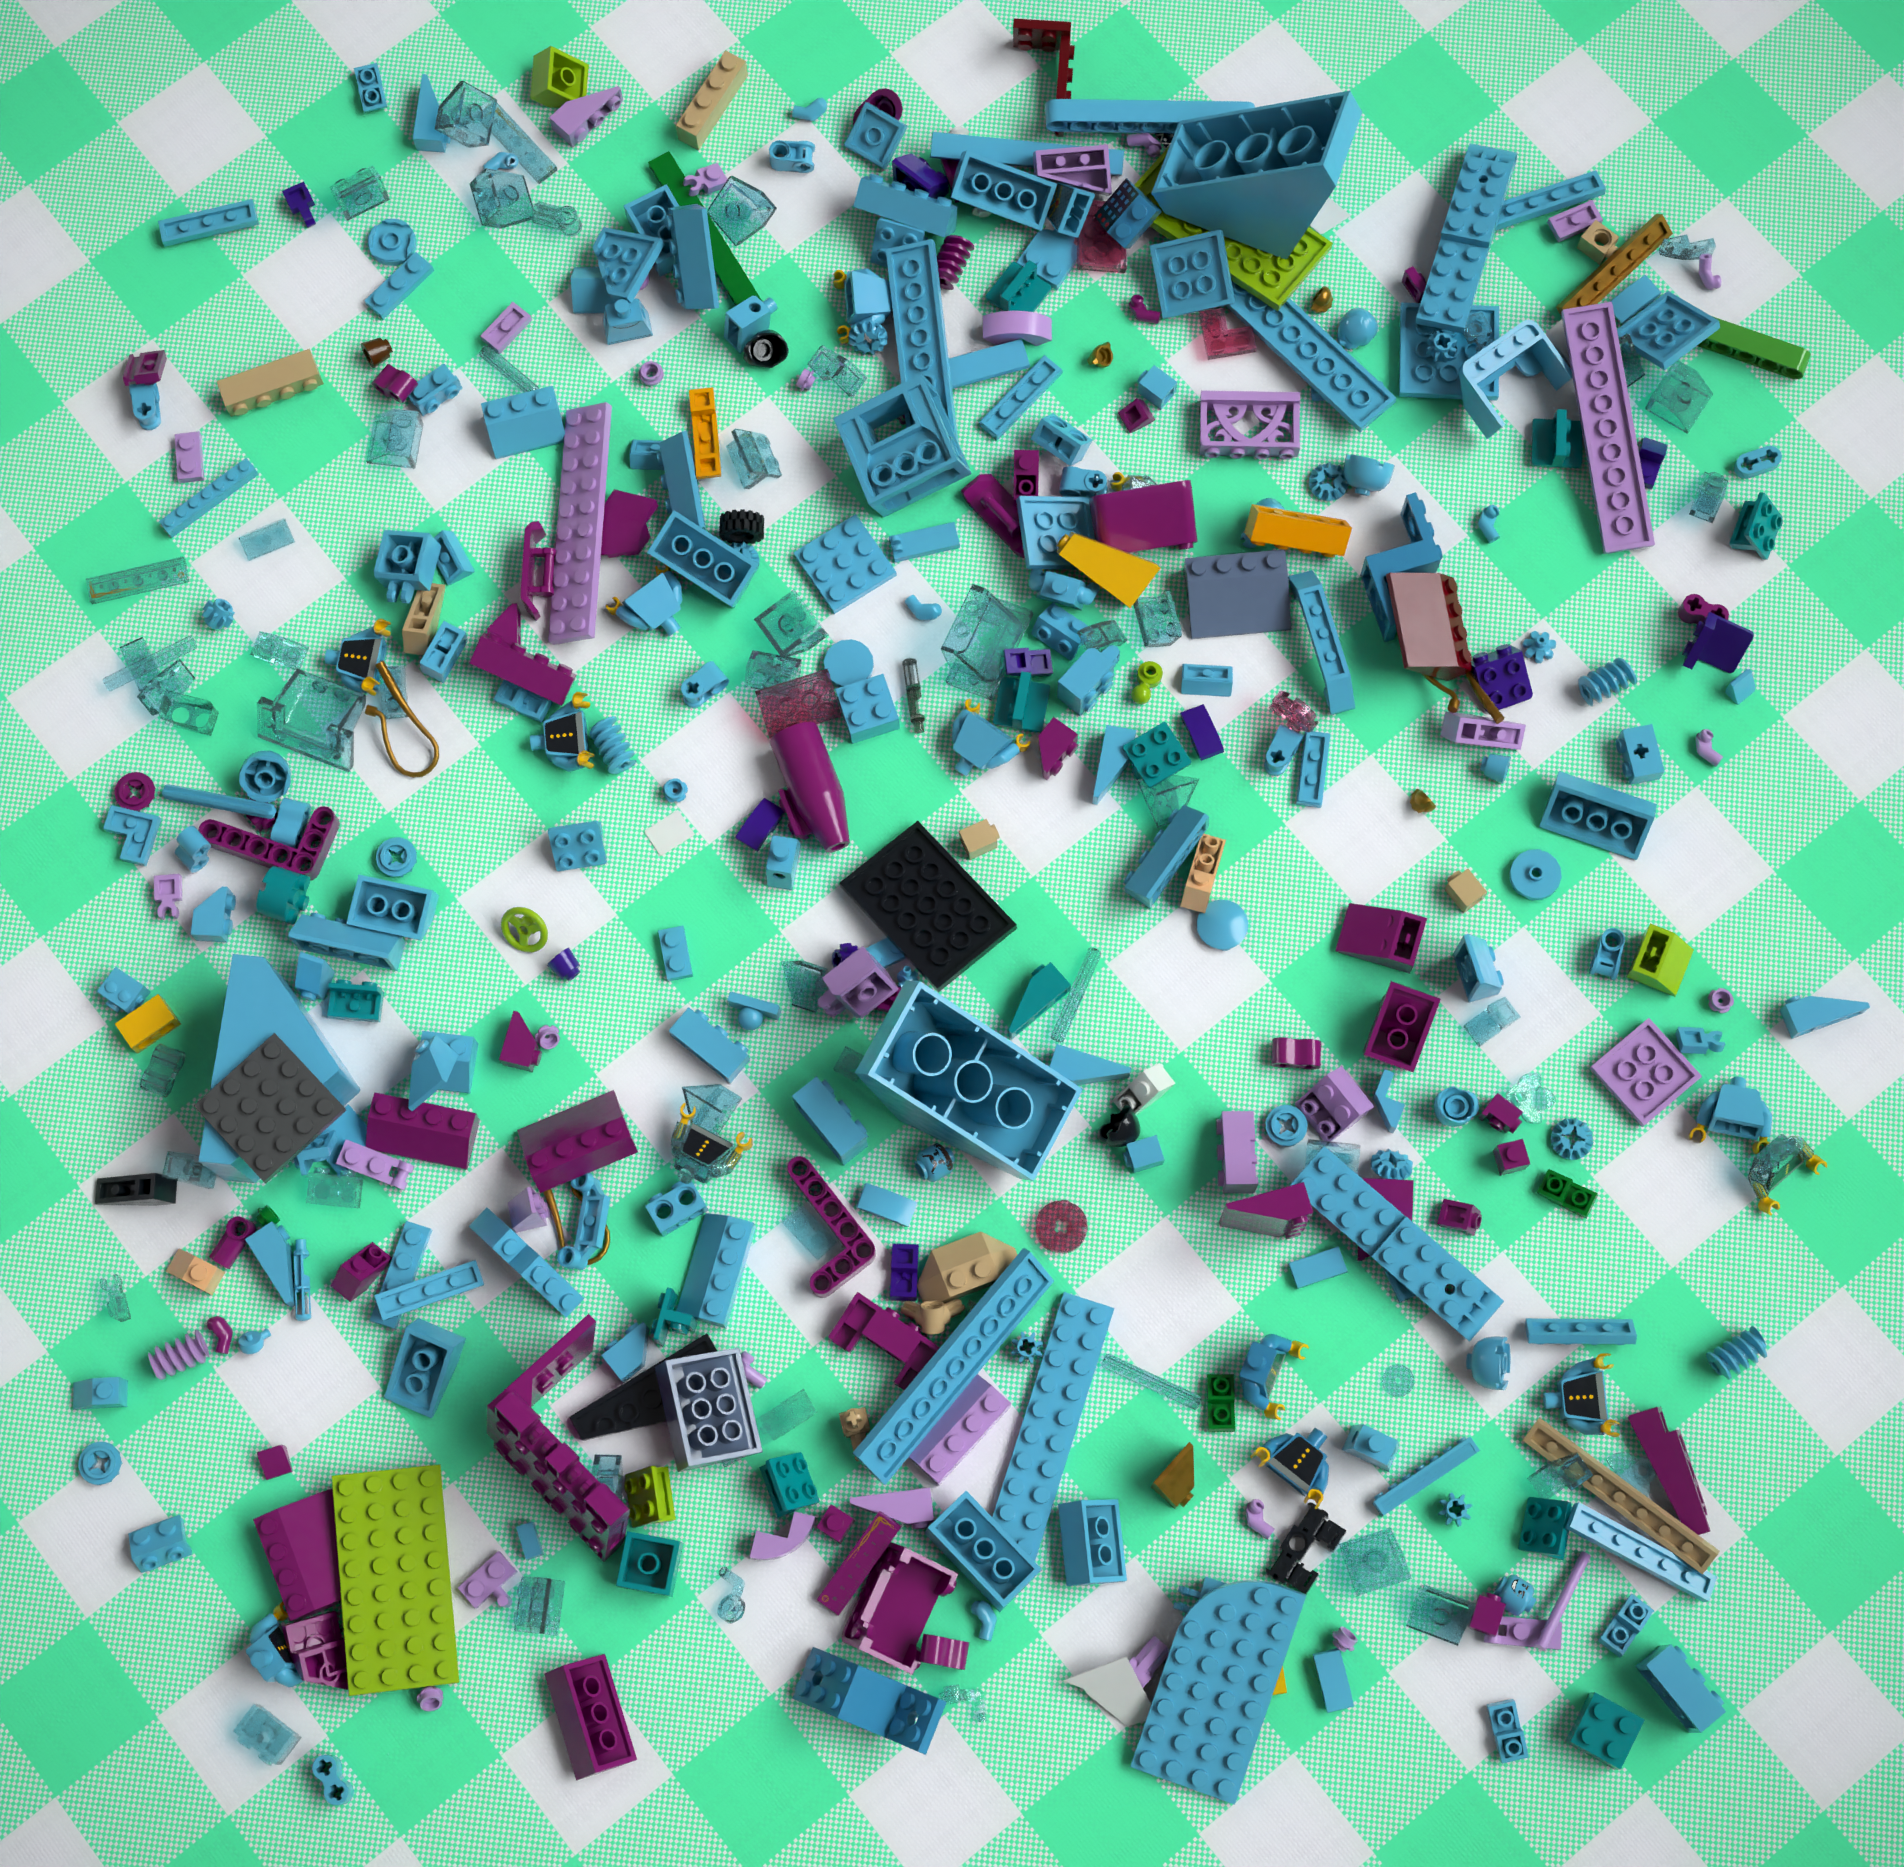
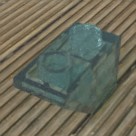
(1709, 496)
(609, 1470)

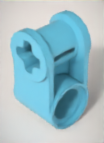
(793, 156)
(146, 405)
(1081, 482)
(706, 681)
(1283, 748)
(1606, 958)

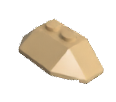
(964, 1267)

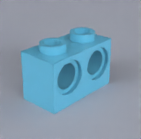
(1061, 439)
(443, 652)
(680, 1213)

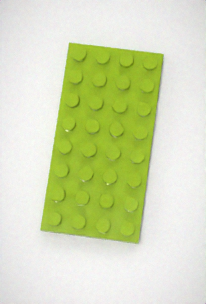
(1254, 270)
(394, 1580)

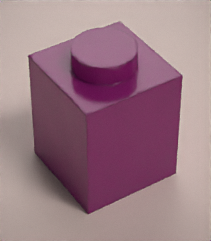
(1511, 1157)
(835, 1524)
(1487, 1614)

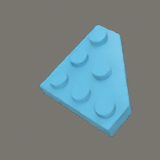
(625, 260)

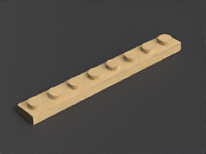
(1626, 1499)

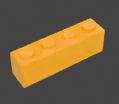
(1297, 531)

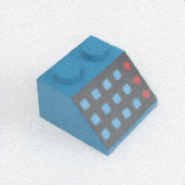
(1127, 214)

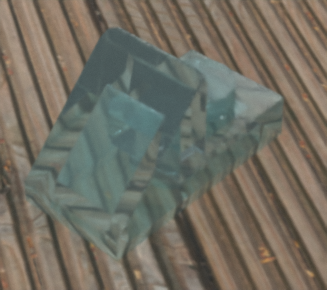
(1491, 1021)
(188, 1169)

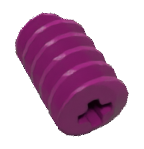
(951, 259)

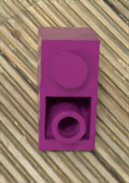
(1026, 473)
(1054, 745)
(360, 1271)

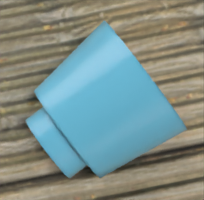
(1495, 767)

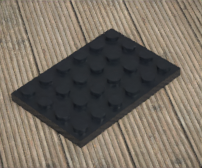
(928, 906)

